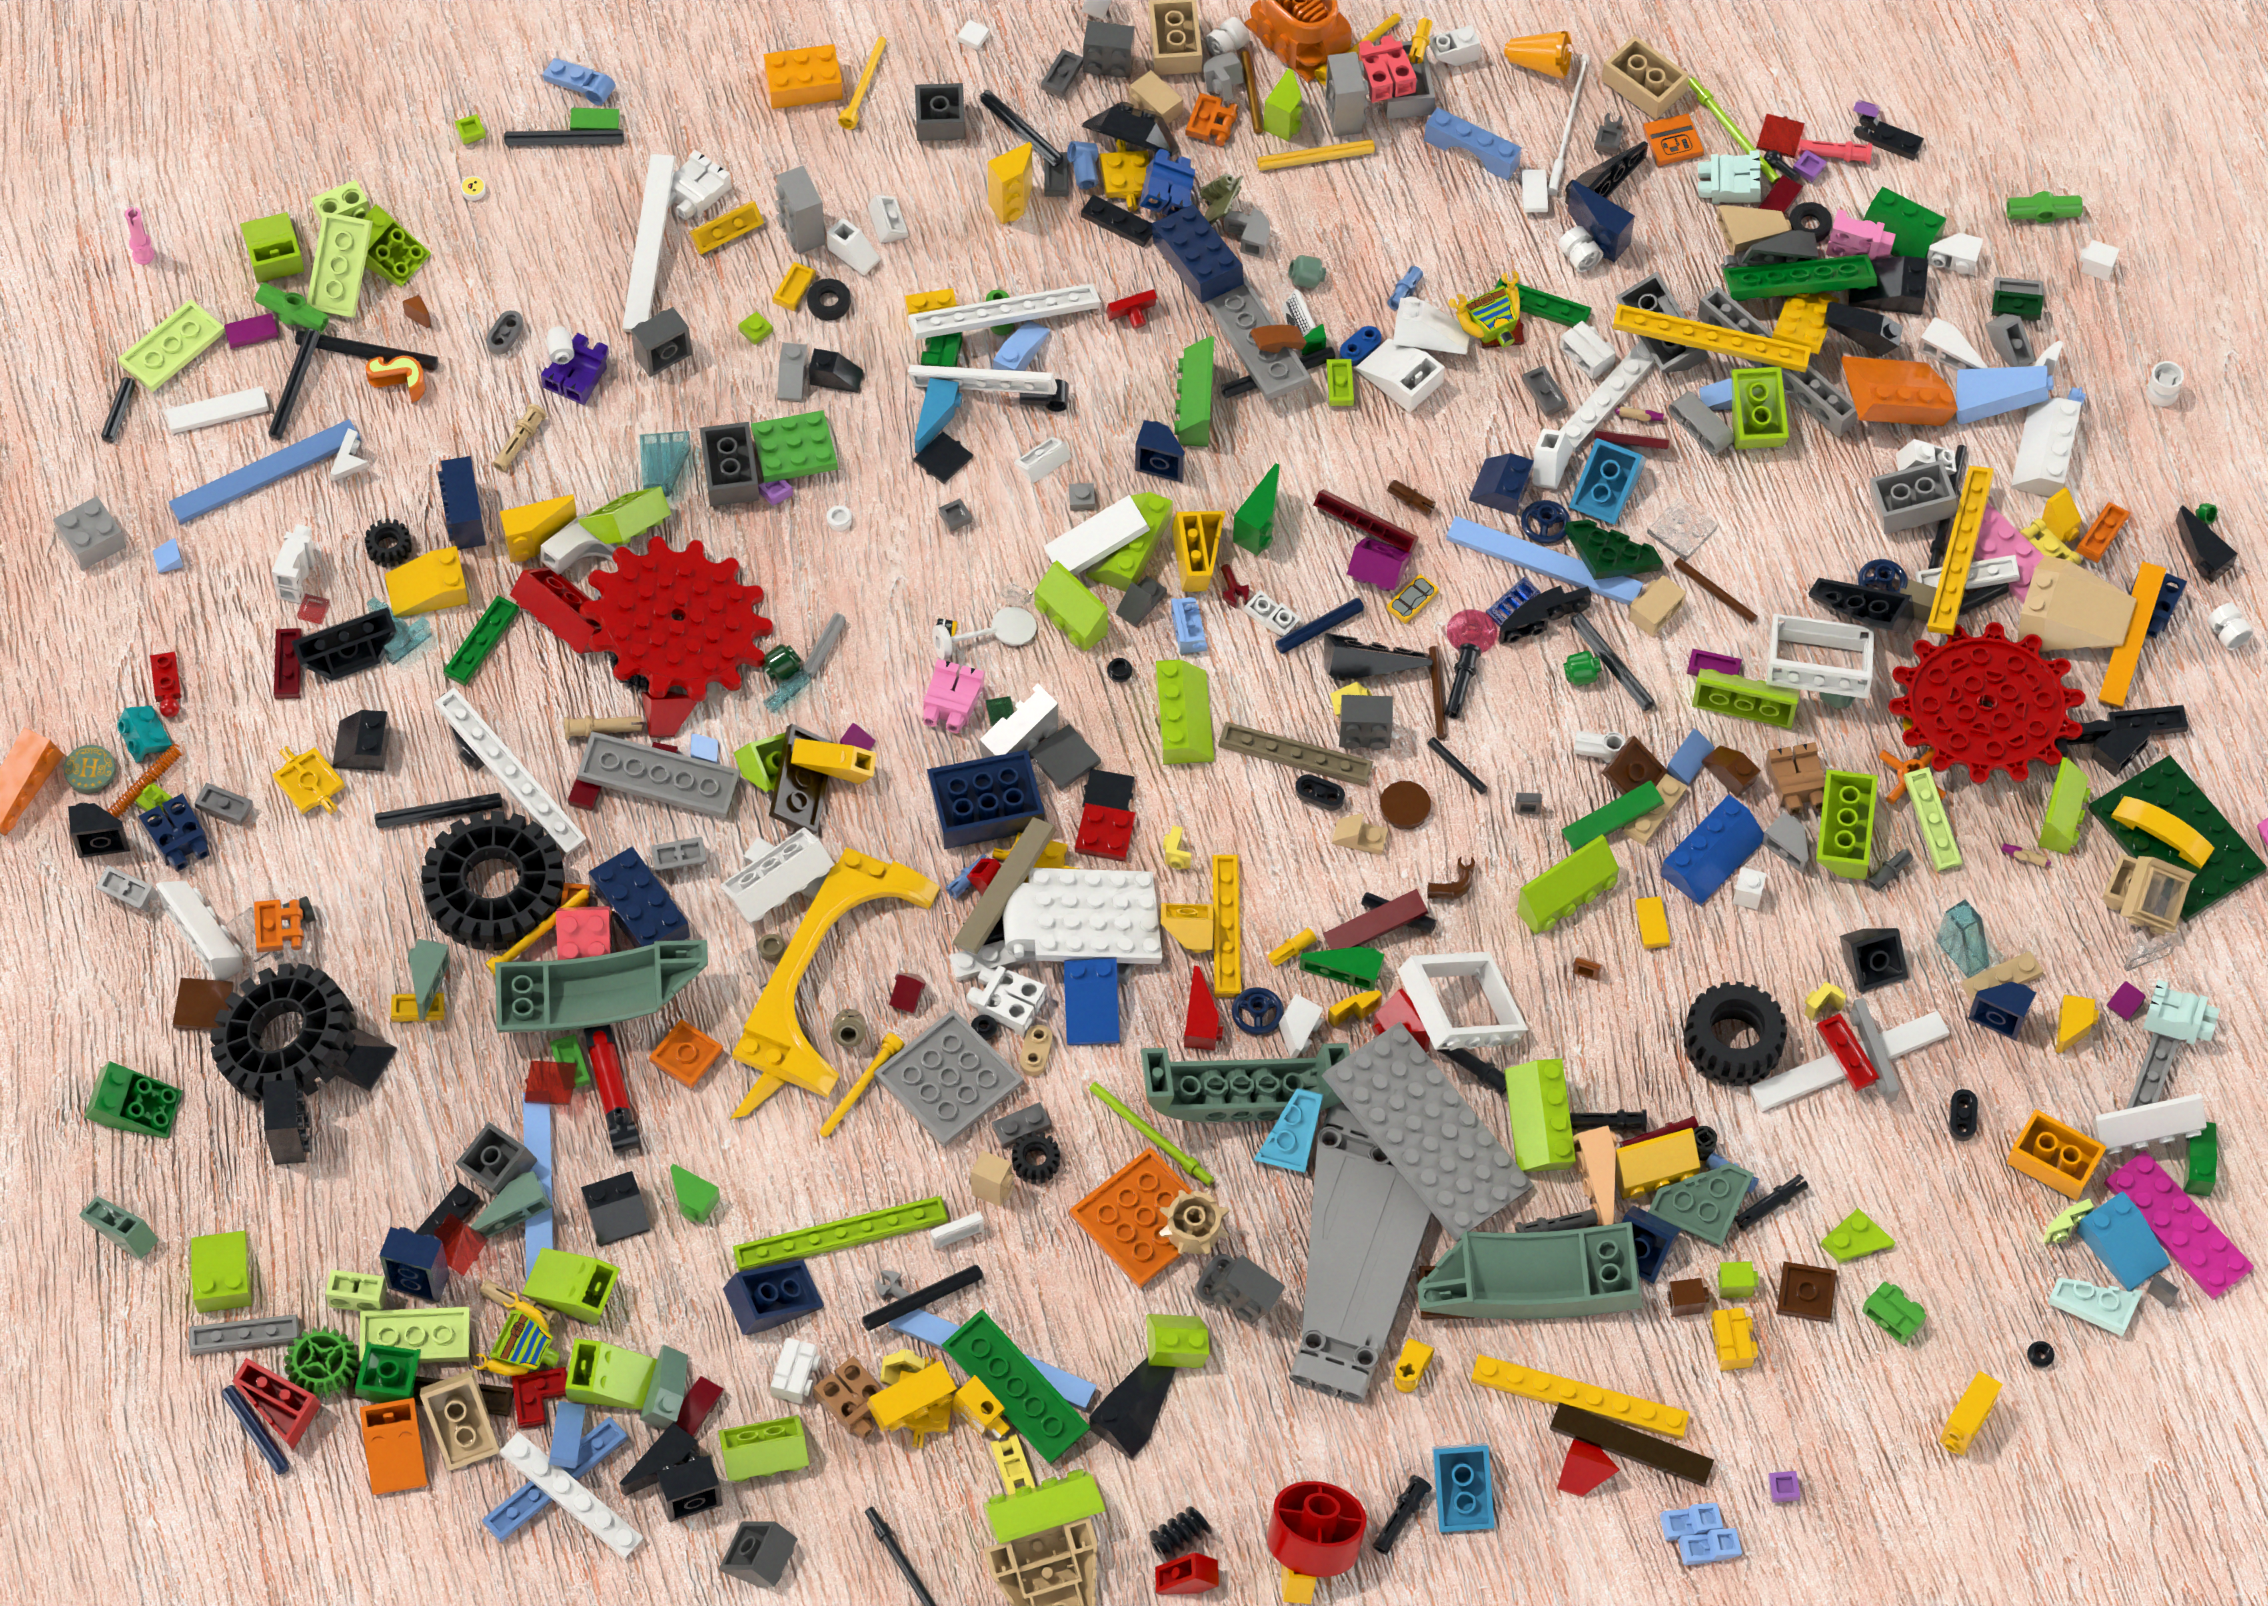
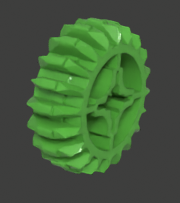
(338, 1348)

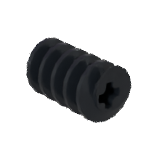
(1178, 1532)

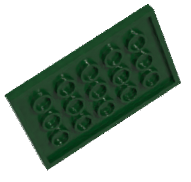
(2171, 789)

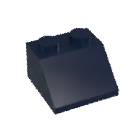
(1159, 452)
(1503, 482)
(2003, 1008)
(1653, 1241)

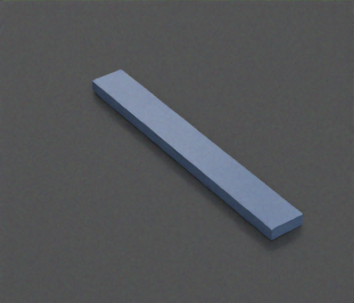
(260, 473)

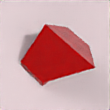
(666, 714)
(1585, 1468)

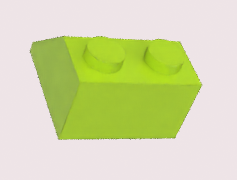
(1284, 108)
(1176, 1341)

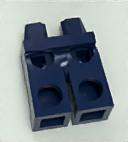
(2165, 604)
(179, 841)

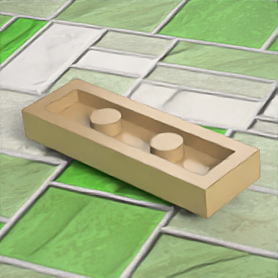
(1647, 825)
(2018, 970)

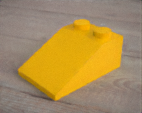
(533, 524)
(427, 583)

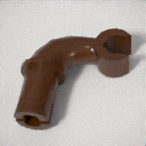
(1454, 889)

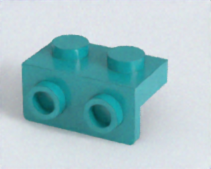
(142, 732)

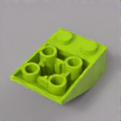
(272, 247)
(392, 249)
(571, 1283)
(608, 1375)

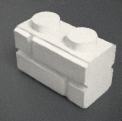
(1588, 349)
(794, 1371)

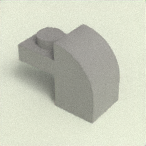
(1222, 73)
(1252, 228)

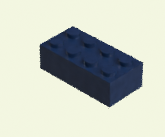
(1197, 253)
(637, 900)

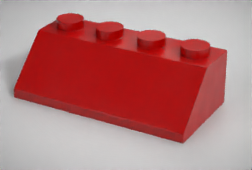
(557, 605)

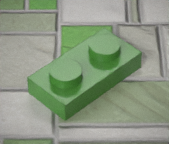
(568, 1050)

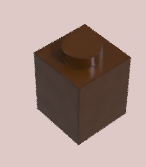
(1687, 1297)

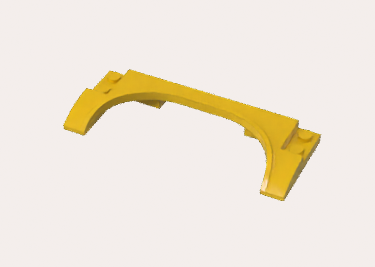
(772, 1034)

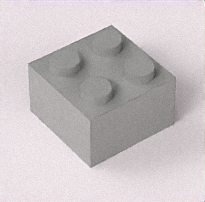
(89, 533)

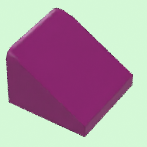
(857, 737)
(2126, 1001)

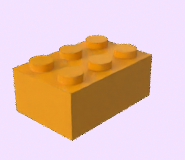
(803, 76)
(2056, 1154)

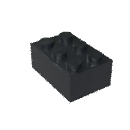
(286, 1121)

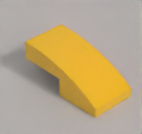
(1360, 1004)

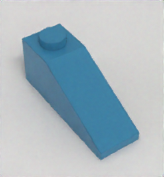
(937, 410)

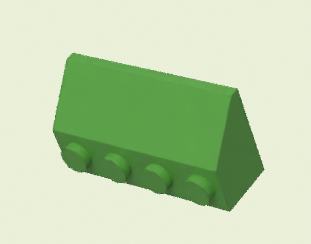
(1195, 393)

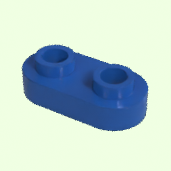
(1363, 345)

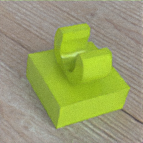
(152, 797)

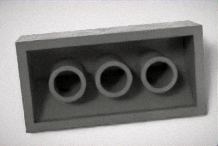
(1654, 296)

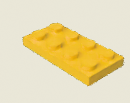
(1803, 320)

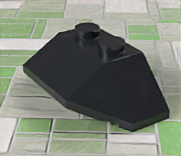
(1134, 126)
(346, 645)

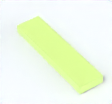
(1932, 819)

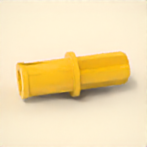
(1420, 40)
(1292, 947)

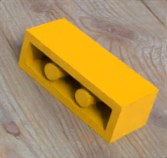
(912, 1397)

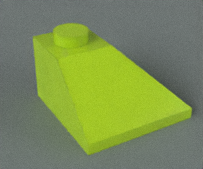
(761, 760)

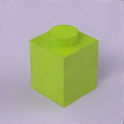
(1736, 1279)

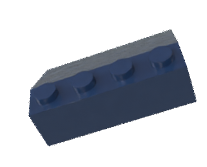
(985, 798)

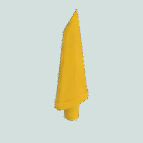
(760, 1091)

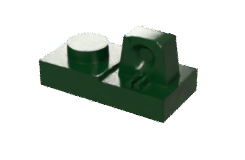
(2019, 304)

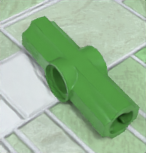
(2044, 207)
(291, 308)

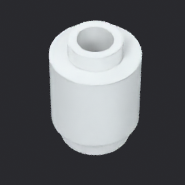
(560, 345)

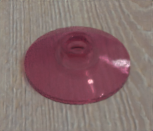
(1459, 631)

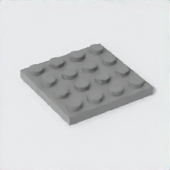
(948, 1078)

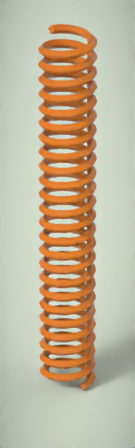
(150, 779)

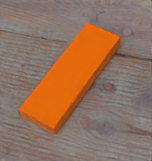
(2103, 532)

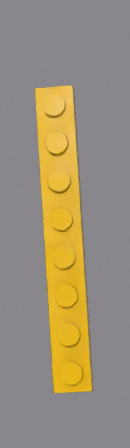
(1711, 338)
(1960, 550)
(1579, 1395)

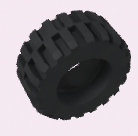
(1730, 1063)

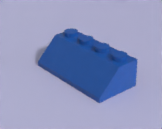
(1713, 850)

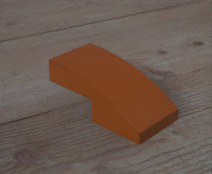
(1274, 337)

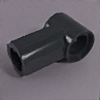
(1053, 402)

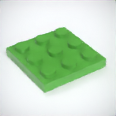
(794, 446)

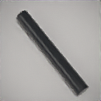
(1459, 767)

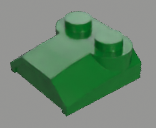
(387, 1373)

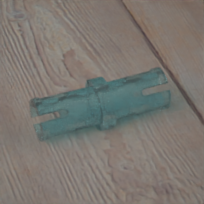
(787, 691)

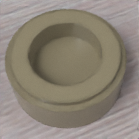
(771, 947)

